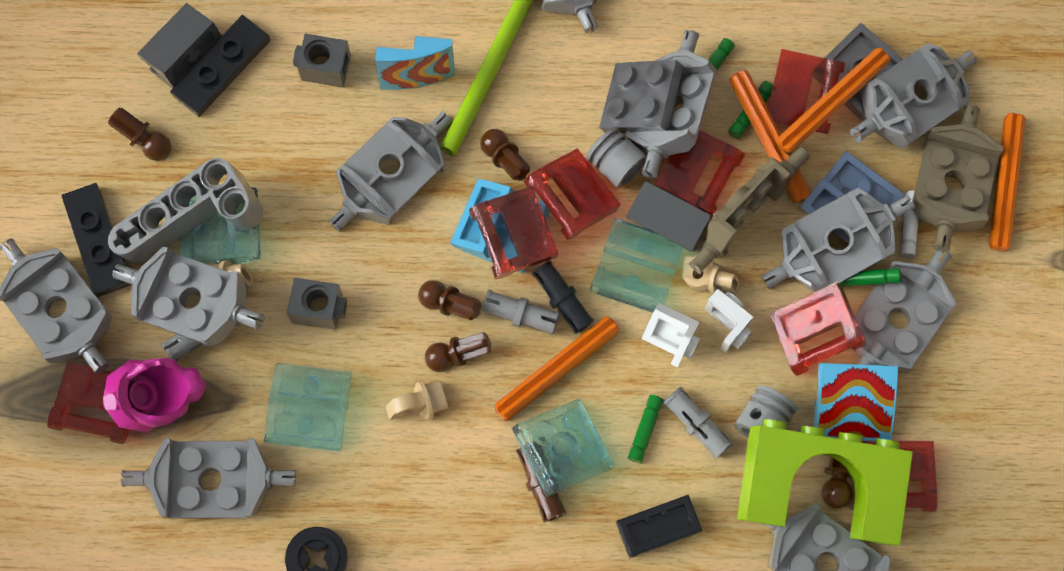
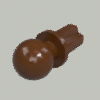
(155, 145)
(504, 154)
(450, 301)
(441, 356)
(837, 491)

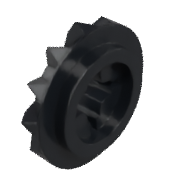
(317, 539)

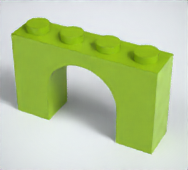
(877, 471)

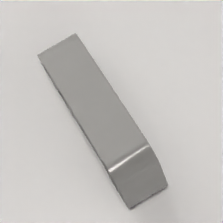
(140, 238)

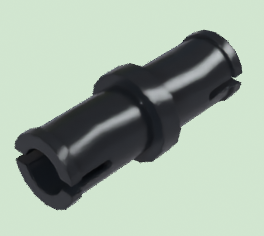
(562, 297)

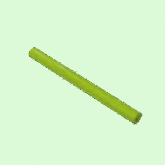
(485, 77)

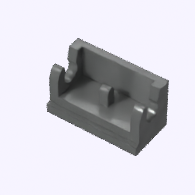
(179, 45)
(669, 216)

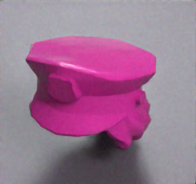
(151, 393)

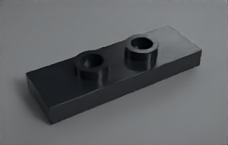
(220, 65)
(91, 230)

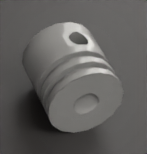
(616, 157)
(765, 405)

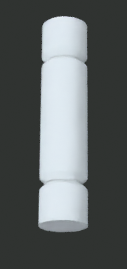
(909, 232)

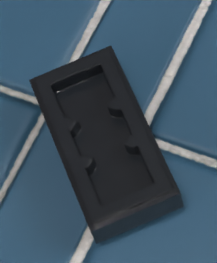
(658, 526)

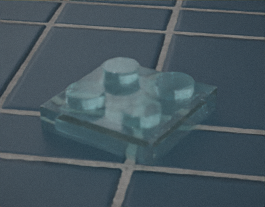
(563, 447)

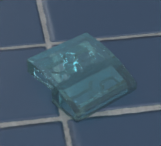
(221, 240)
(636, 266)
(307, 407)

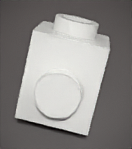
(730, 313)
(672, 333)

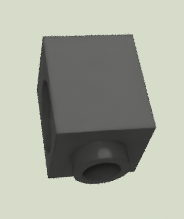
(331, 72)
(306, 291)

